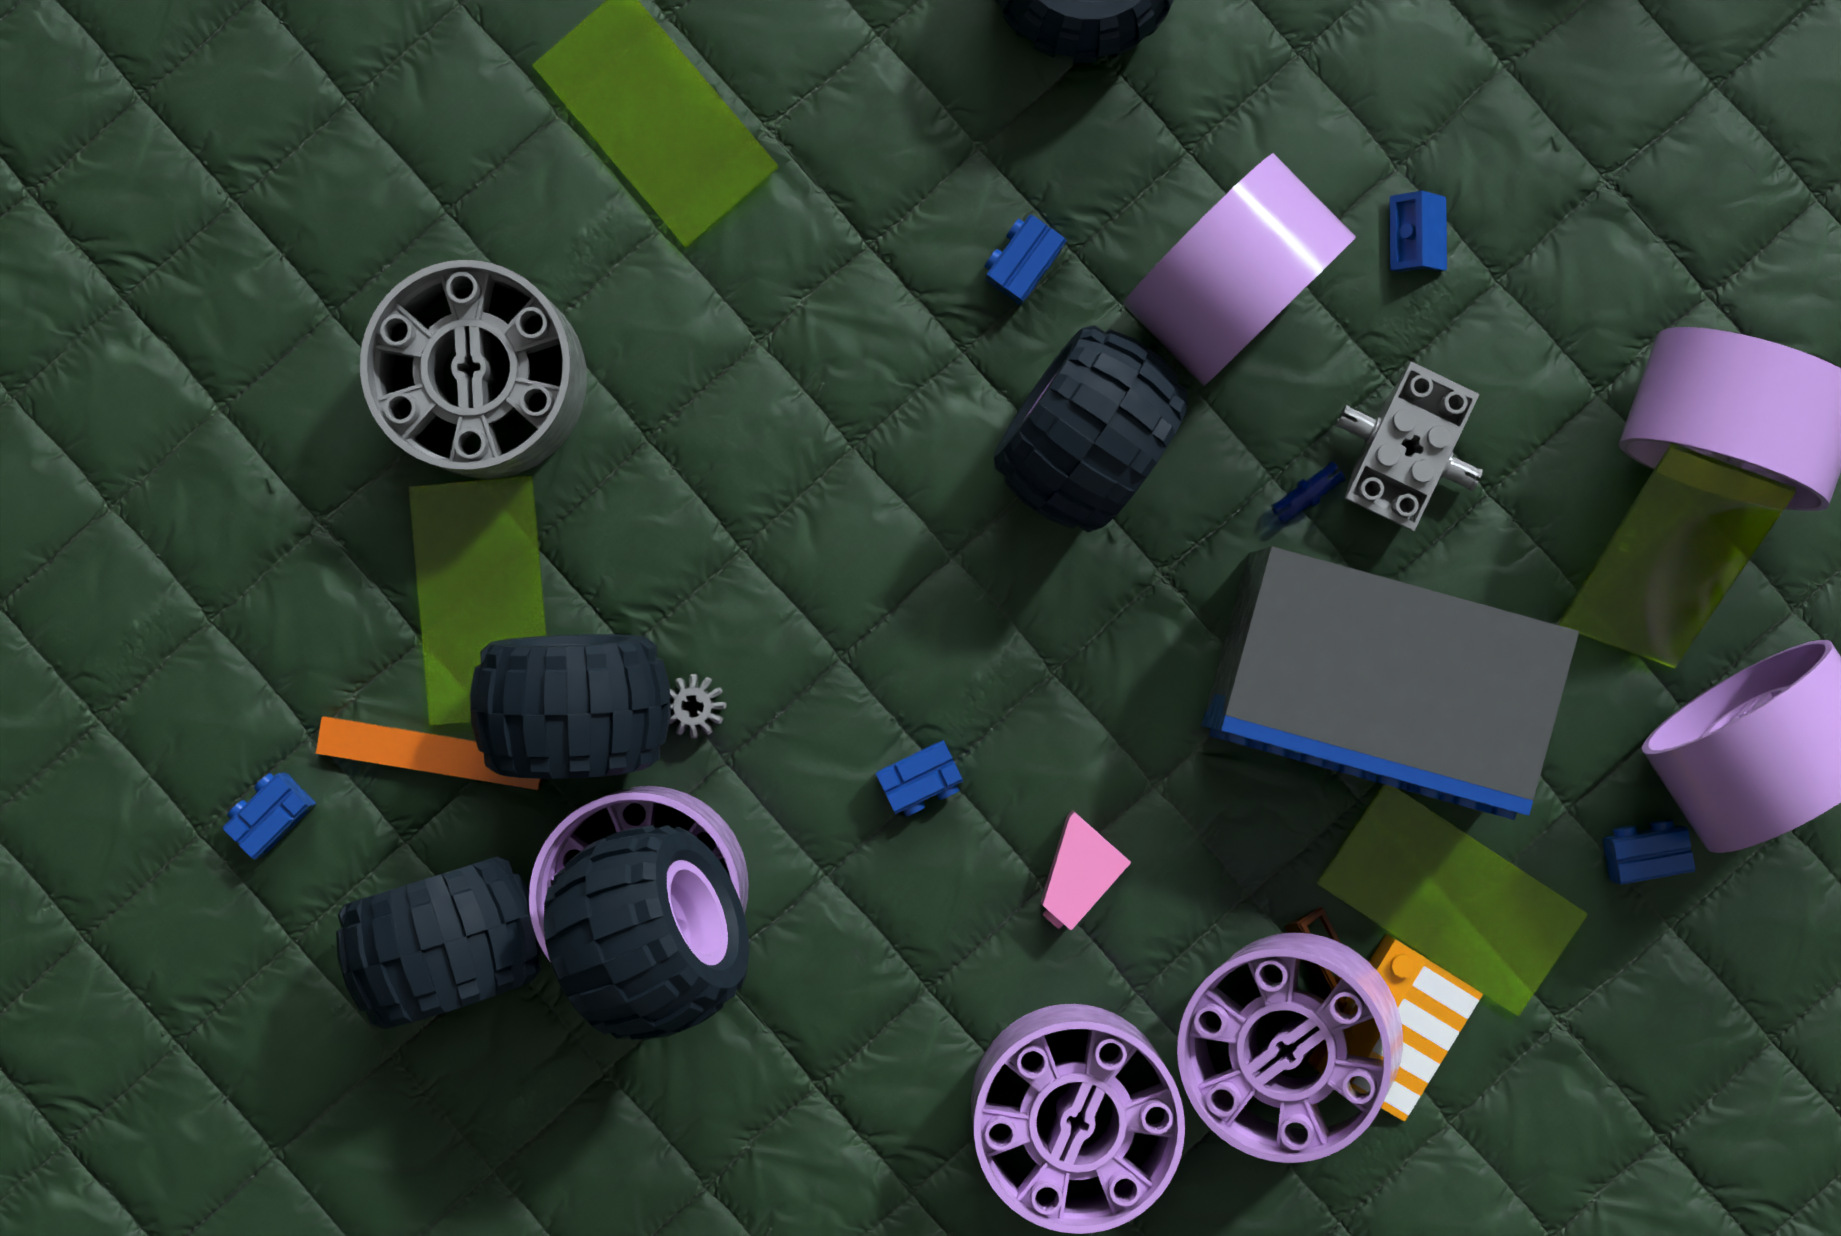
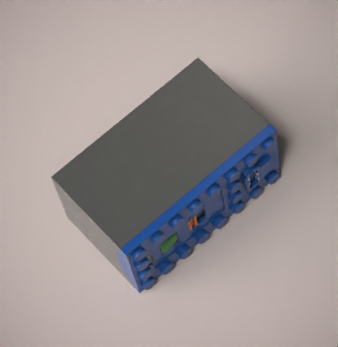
(1389, 682)

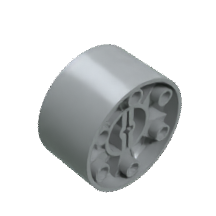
(471, 335)

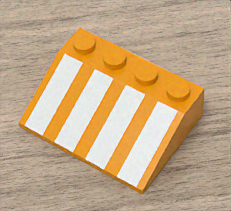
(1432, 1014)

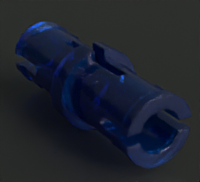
(1308, 492)

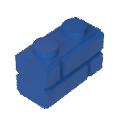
(1024, 259)
(919, 778)
(268, 814)
(1648, 853)

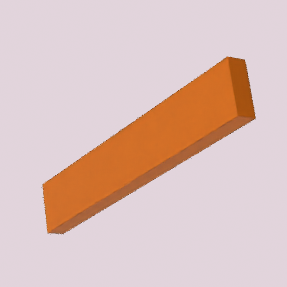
(409, 750)

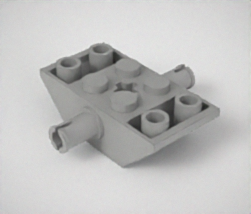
(1431, 416)

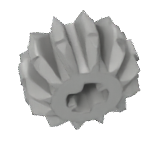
(702, 695)

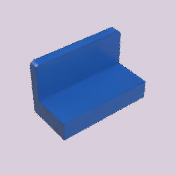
(1418, 232)

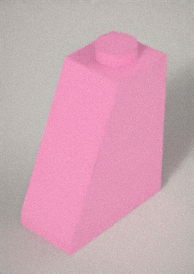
(1080, 872)

